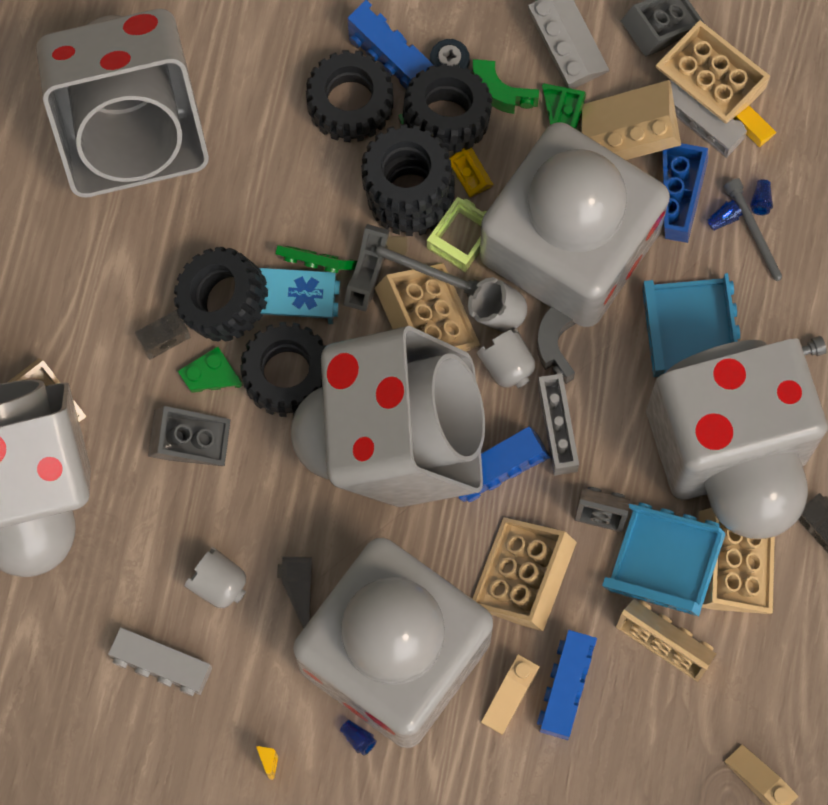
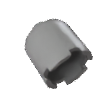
(497, 305)
(508, 360)
(217, 580)

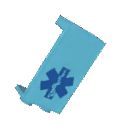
(301, 293)

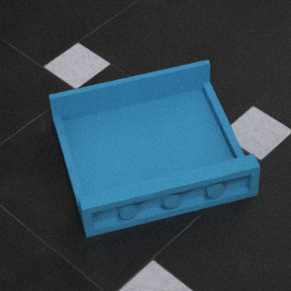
(688, 319)
(666, 559)

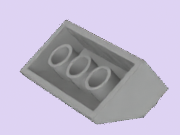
(568, 41)

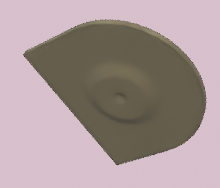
(397, 244)

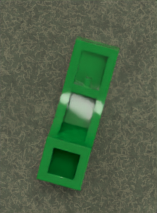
(503, 96)

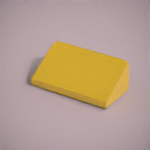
(757, 128)
(470, 172)
(269, 760)

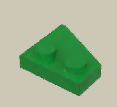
(563, 104)
(210, 373)

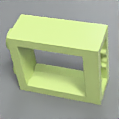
(444, 249)

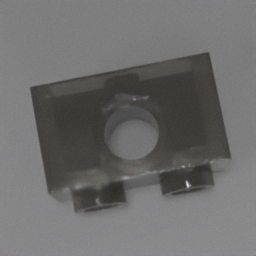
(162, 335)

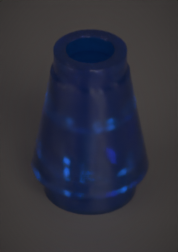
(762, 198)
(724, 215)
(358, 737)

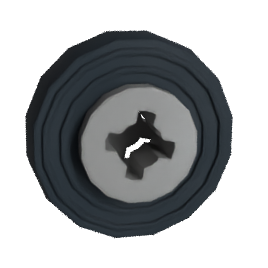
(453, 49)

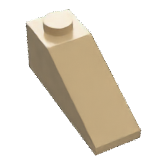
(510, 694)
(760, 778)

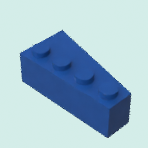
(387, 46)
(683, 176)
(509, 460)
(568, 684)

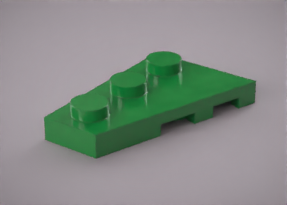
(311, 259)

